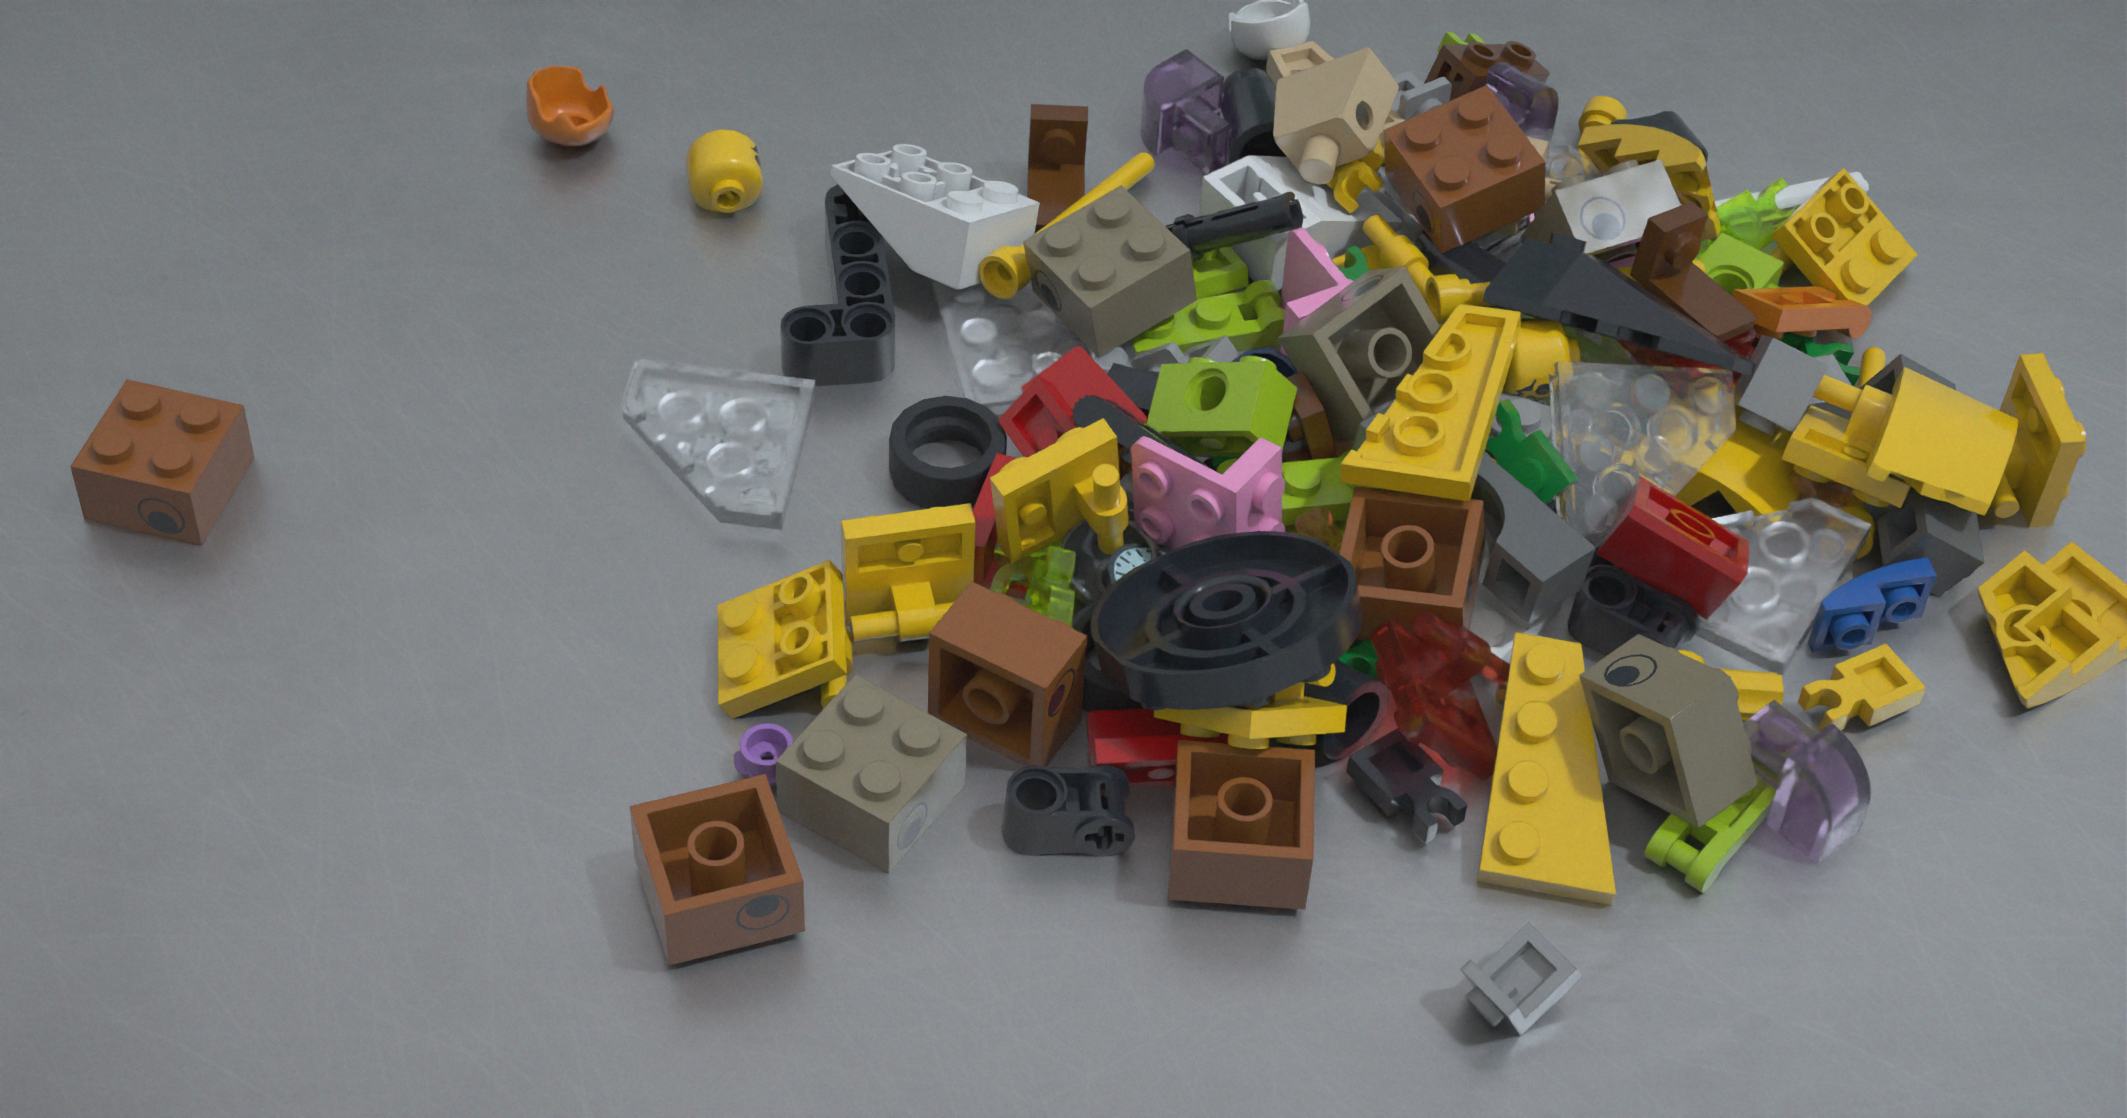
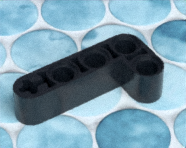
(856, 333)

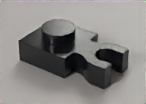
(1408, 779)

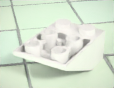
(936, 211)
(1323, 217)

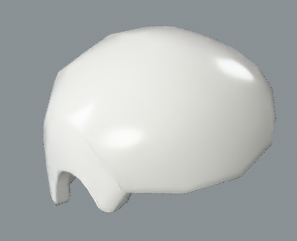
(1269, 26)

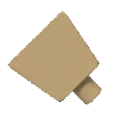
(1332, 113)

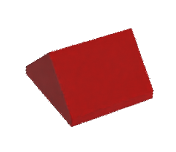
(1676, 548)

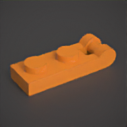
(1803, 311)

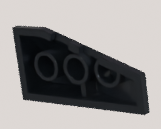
(1595, 297)

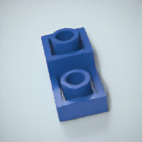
(1856, 608)

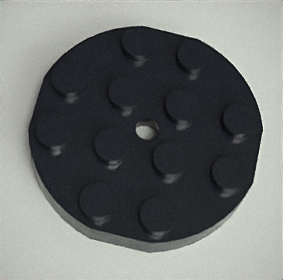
(1227, 621)

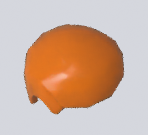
(565, 108)

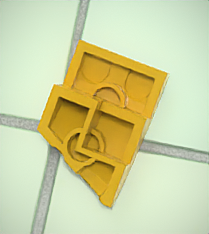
(1682, 161)
(1942, 443)
(1746, 472)
(2056, 621)

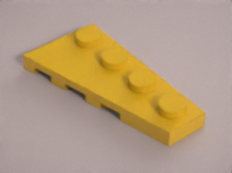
(1443, 412)
(1546, 791)

